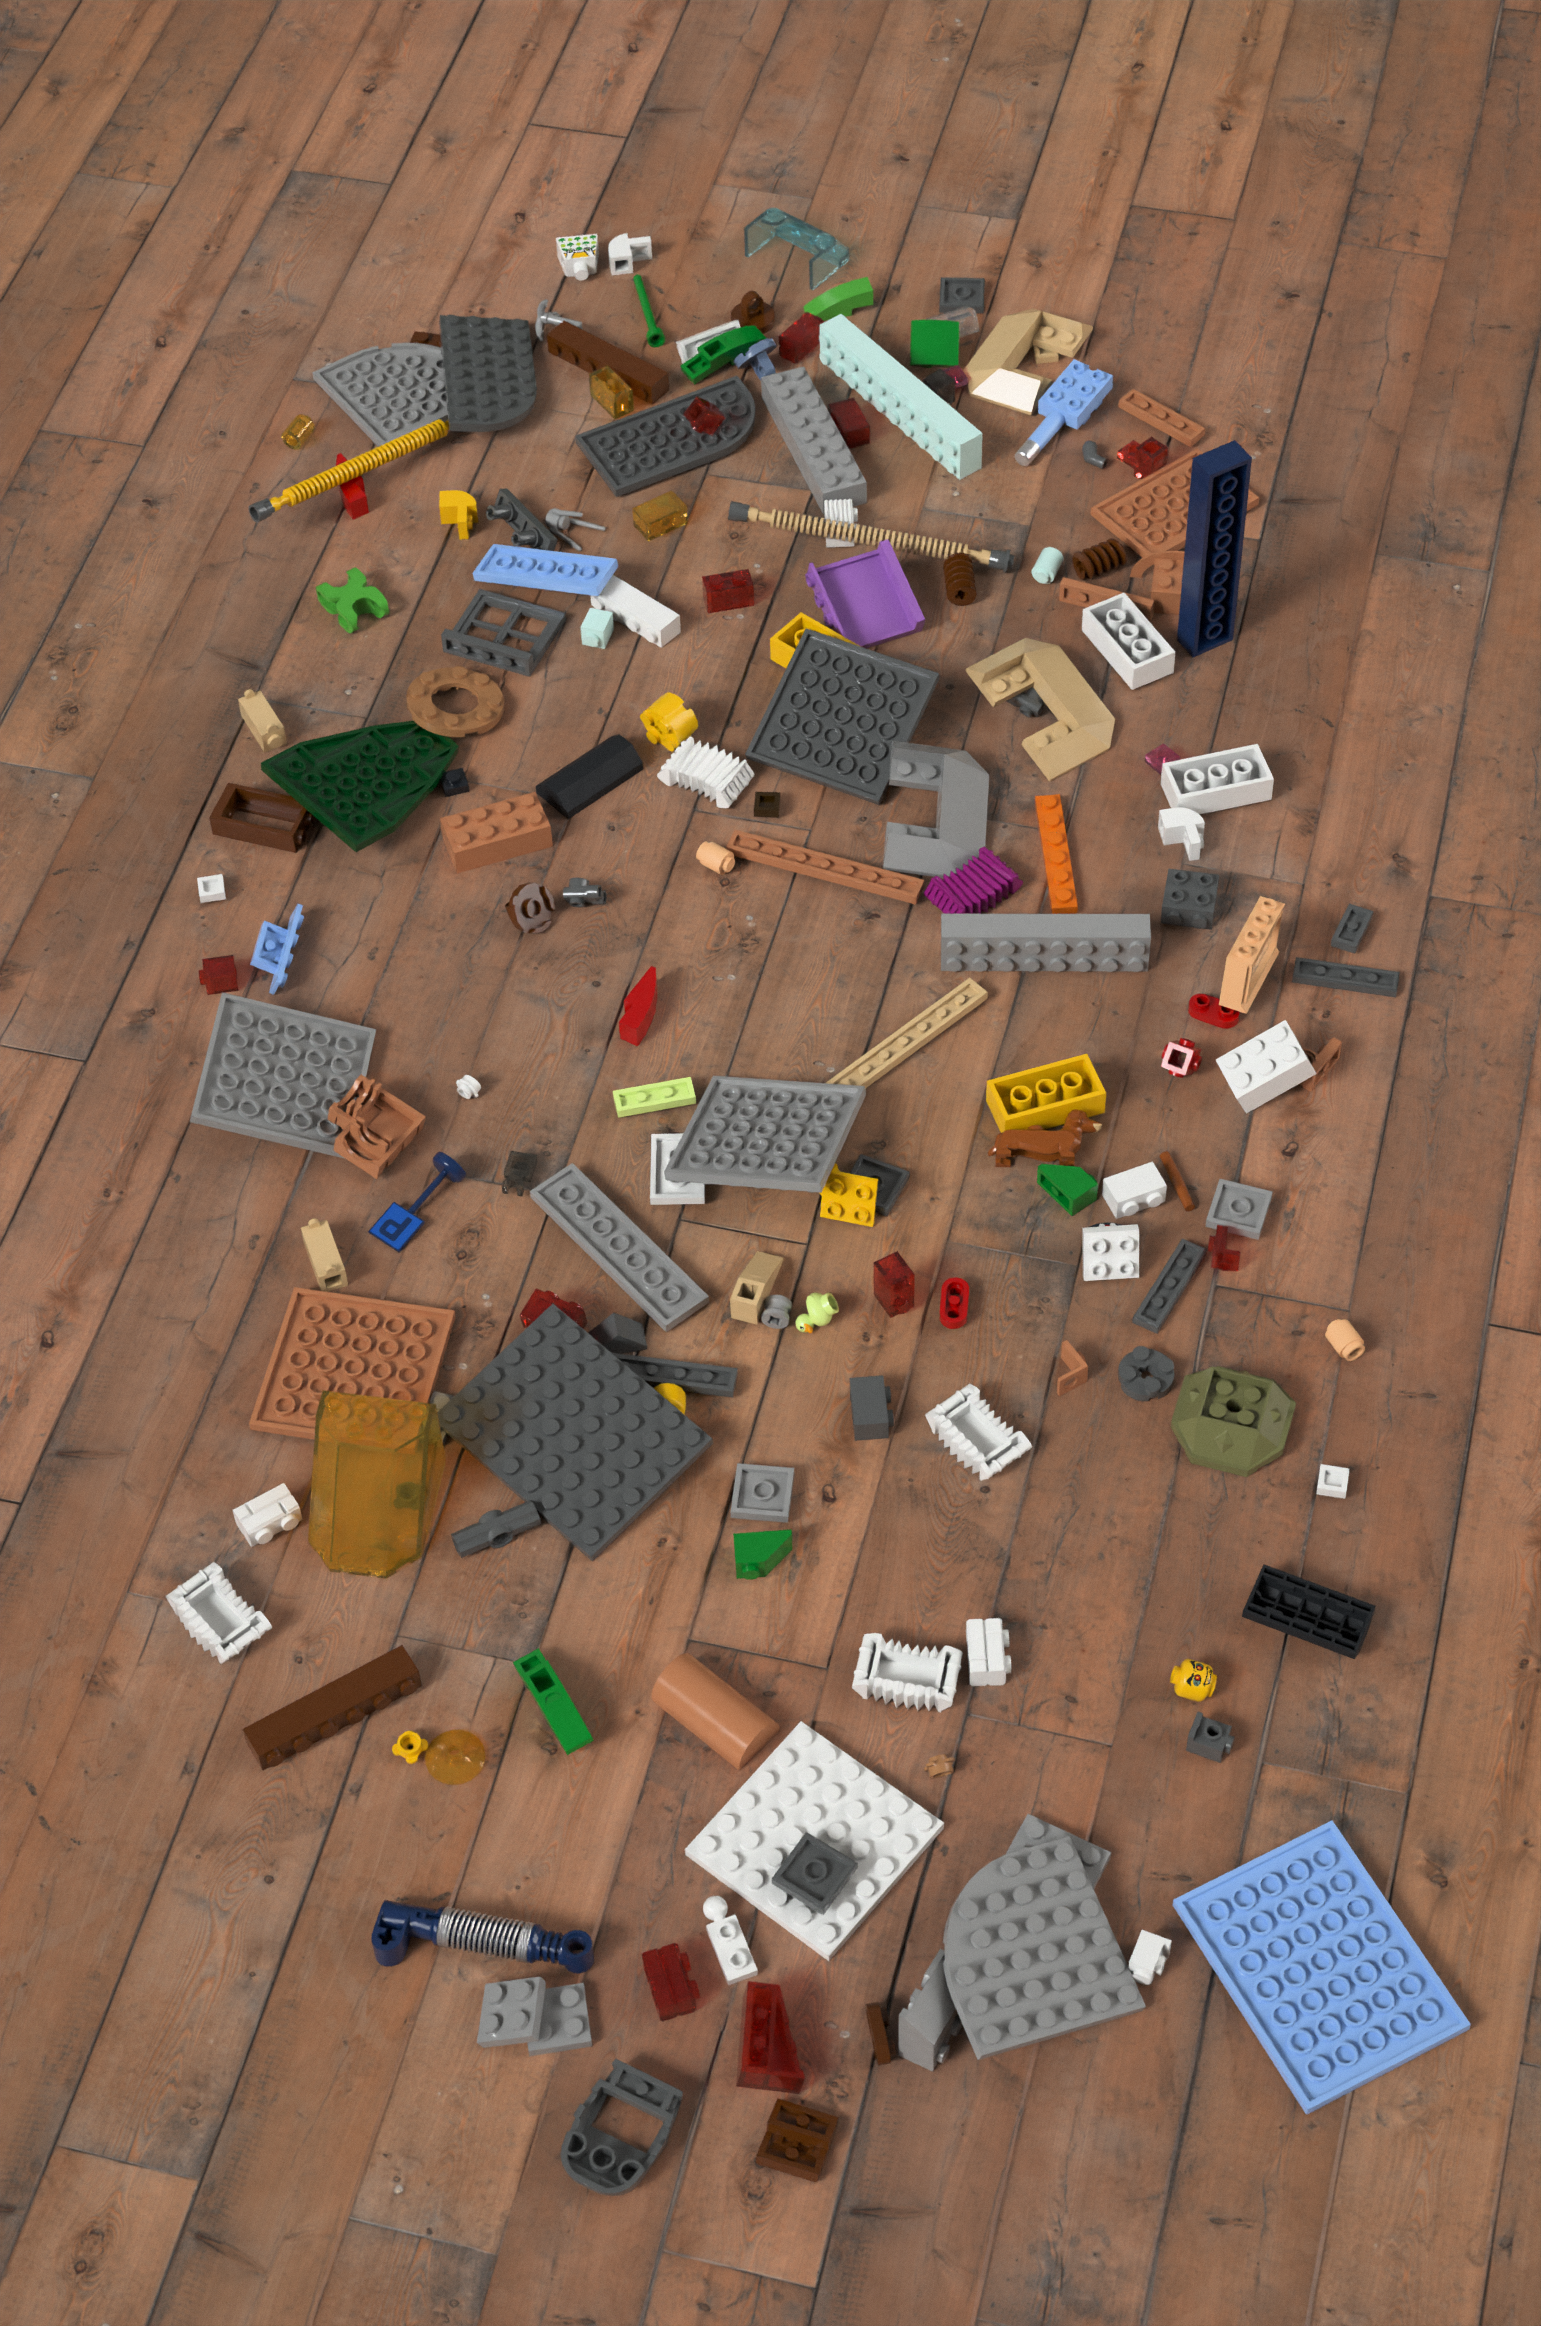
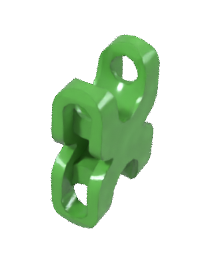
(352, 600)

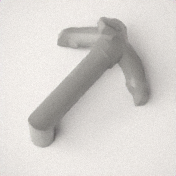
(550, 318)

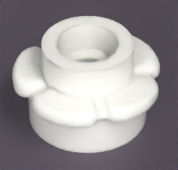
(468, 1087)

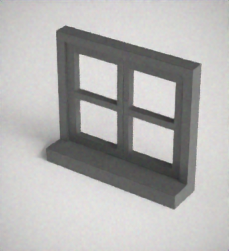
(495, 653)

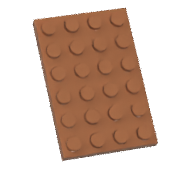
(1154, 510)

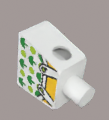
(578, 255)

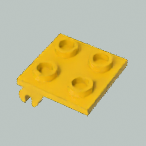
(849, 1198)

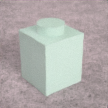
(597, 628)

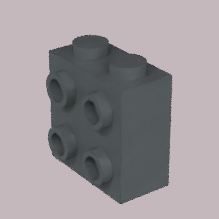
(1189, 899)

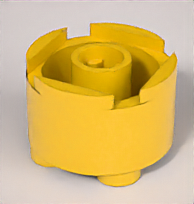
(669, 721)

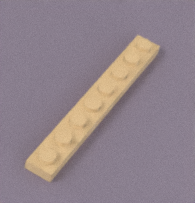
(912, 1035)

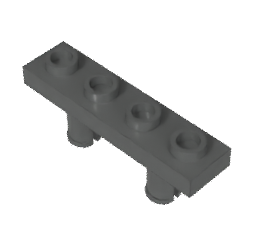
(526, 526)

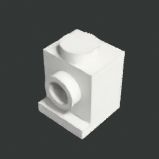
(1149, 1957)

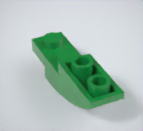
(719, 351)
(553, 1701)

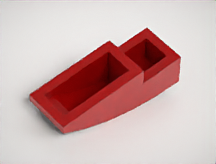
(353, 494)
(639, 1009)

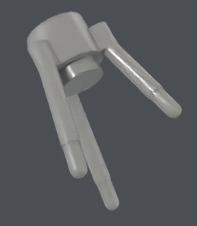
(560, 520)

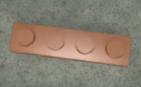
(1161, 417)
(1087, 594)

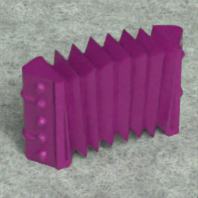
(975, 887)

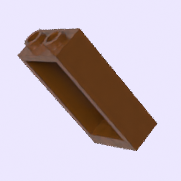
(261, 803)

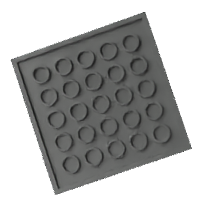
(839, 715)

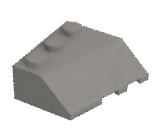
(929, 2019)

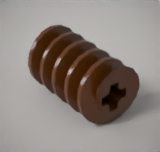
(1098, 558)
(959, 579)

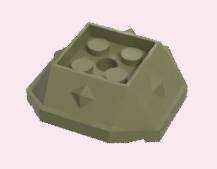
(1227, 1439)

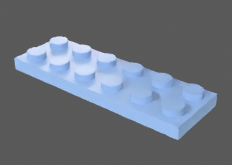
(545, 569)

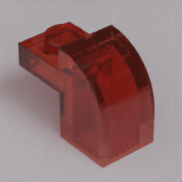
(1144, 457)

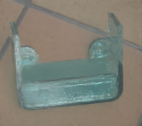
(828, 251)

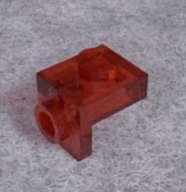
(1223, 1258)

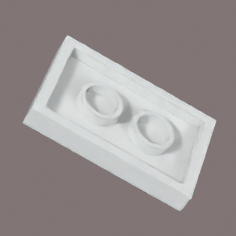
(670, 1192)

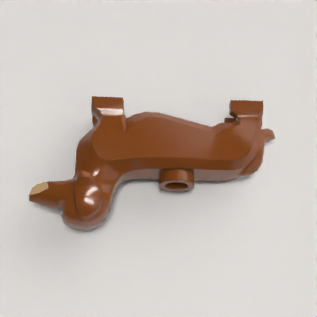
(1044, 1144)

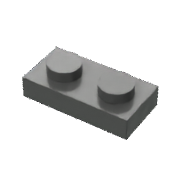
(1352, 928)

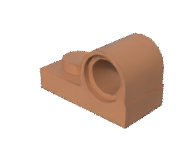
(1322, 1062)

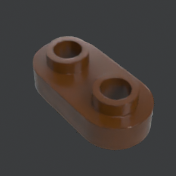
(877, 2021)

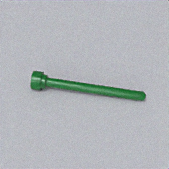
(654, 335)

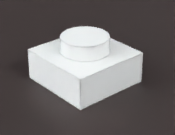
(211, 888)
(1332, 1481)

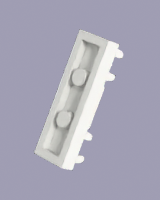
(688, 347)

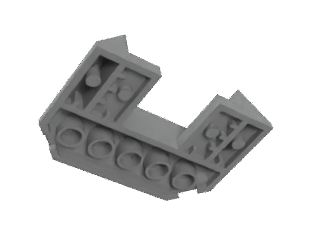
(960, 810)

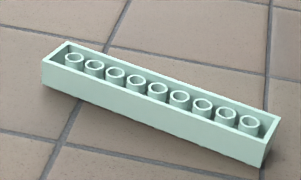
(901, 397)

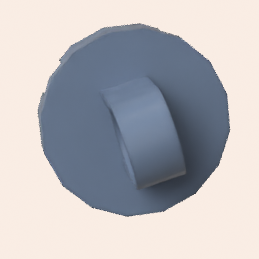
(758, 358)

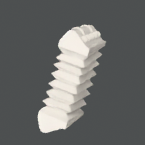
(707, 771)
(975, 1433)
(216, 1613)
(906, 1673)

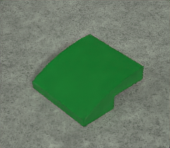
(934, 343)

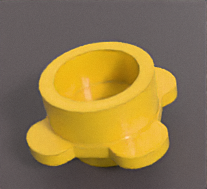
(407, 1739)

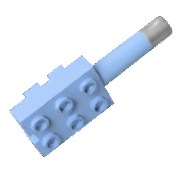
(1067, 400)

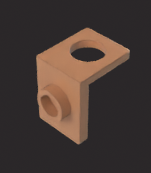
(1077, 1363)

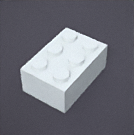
(1265, 1066)

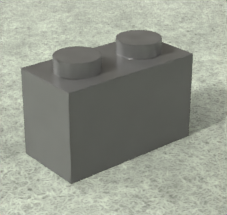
(869, 1408)

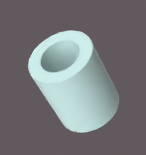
(1047, 565)

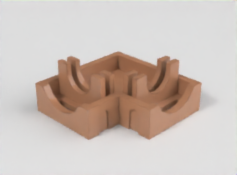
(373, 1125)

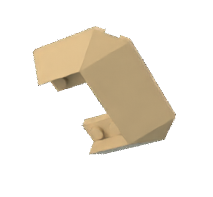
(993, 368)
(1083, 720)

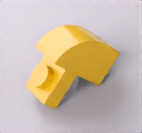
(459, 509)

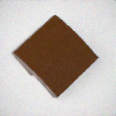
(797, 2140)

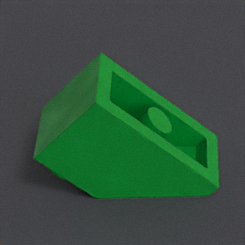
(1068, 1186)
(760, 1552)

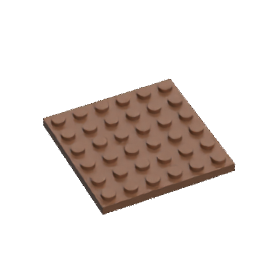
(348, 1348)

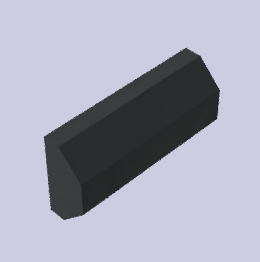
(591, 776)
(1309, 1611)

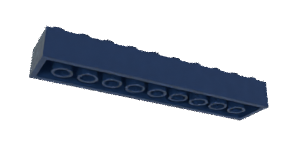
(1213, 547)

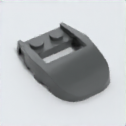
(604, 2161)

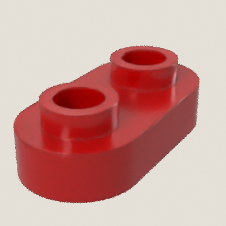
(1207, 1009)
(954, 1305)

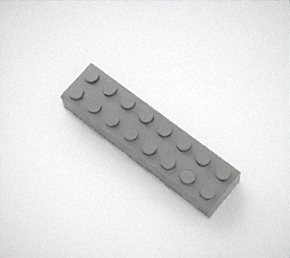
(813, 437)
(1045, 942)

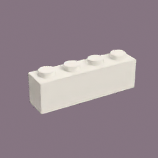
(638, 611)

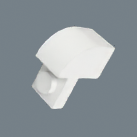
(625, 251)
(1182, 826)

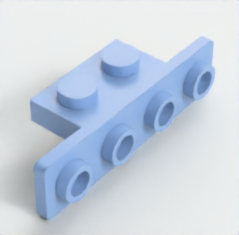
(274, 948)

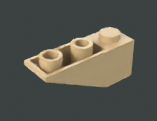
(754, 1287)

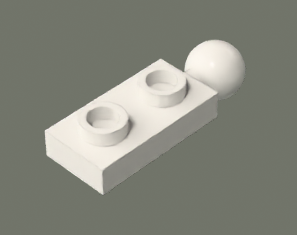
(728, 1942)

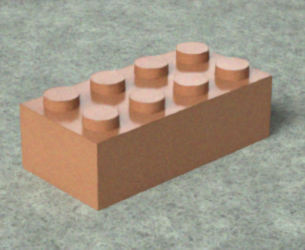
(496, 832)

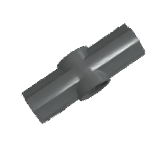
(495, 1529)

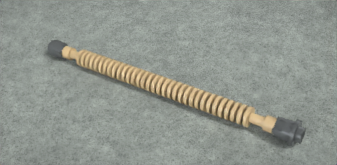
(742, 512)

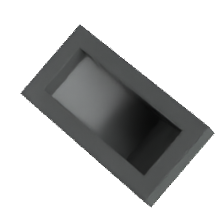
(620, 1334)

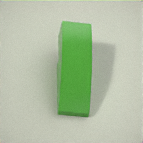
(841, 299)

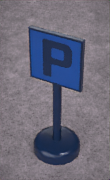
(399, 1225)

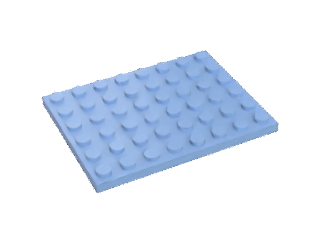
(1320, 1966)

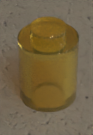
(298, 431)

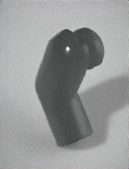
(1091, 456)

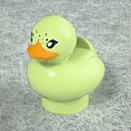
(820, 1312)

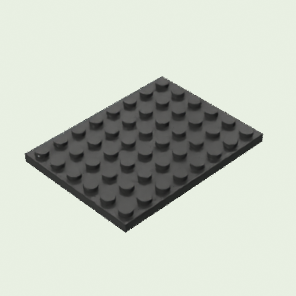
(573, 1431)

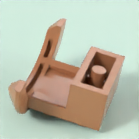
(1166, 579)

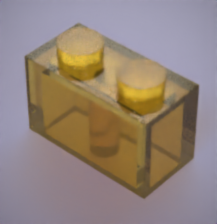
(611, 392)
(660, 515)

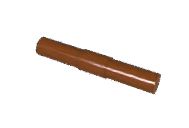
(1177, 1181)

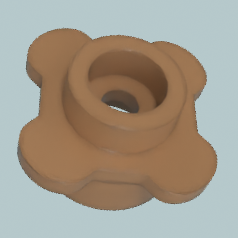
(939, 1766)

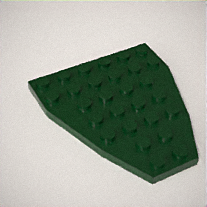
(364, 778)

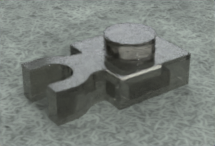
(518, 1169)

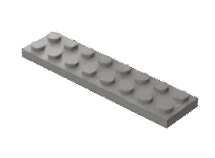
(619, 1247)

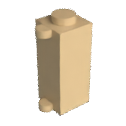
(262, 720)
(324, 1255)

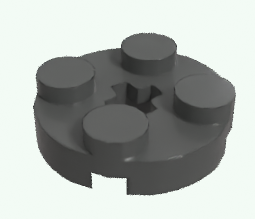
(1146, 1360)

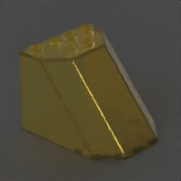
(373, 1482)

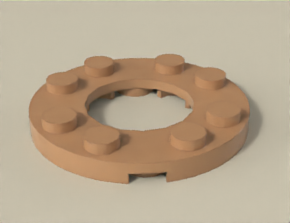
(446, 724)

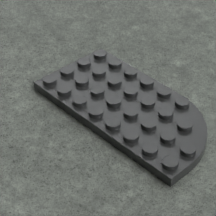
(487, 372)
(661, 438)

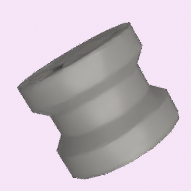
(776, 1311)

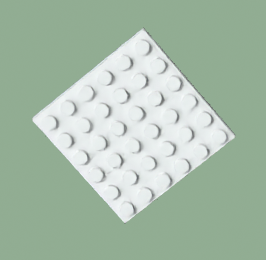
(836, 1799)

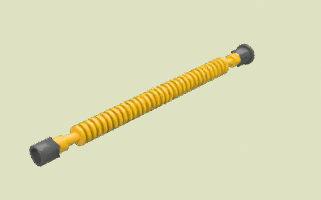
(350, 469)

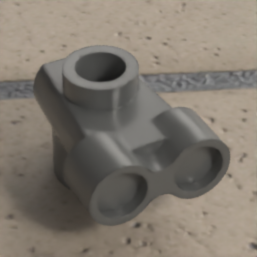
(1028, 703)
(581, 892)

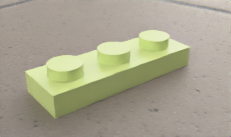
(654, 1097)

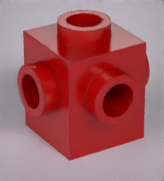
(1172, 1057)

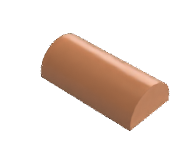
(713, 1710)

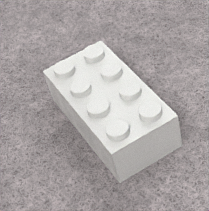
(1128, 641)
(1218, 780)

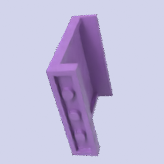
(866, 597)

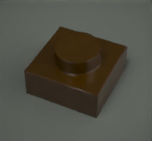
(767, 804)

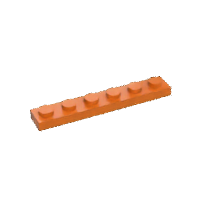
(1056, 854)

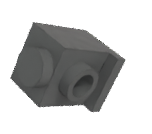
(1209, 1738)

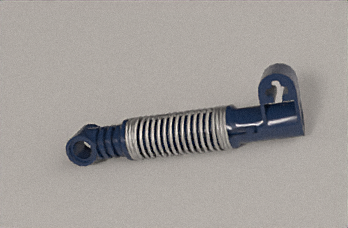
(476, 1933)

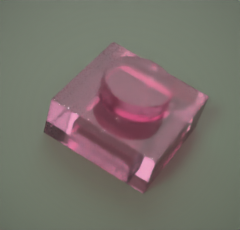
(958, 375)
(1160, 755)

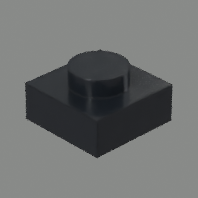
(454, 782)

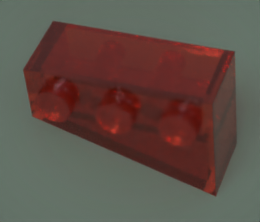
(766, 2045)

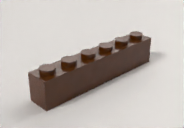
(593, 353)
(332, 1707)

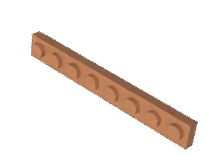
(826, 867)

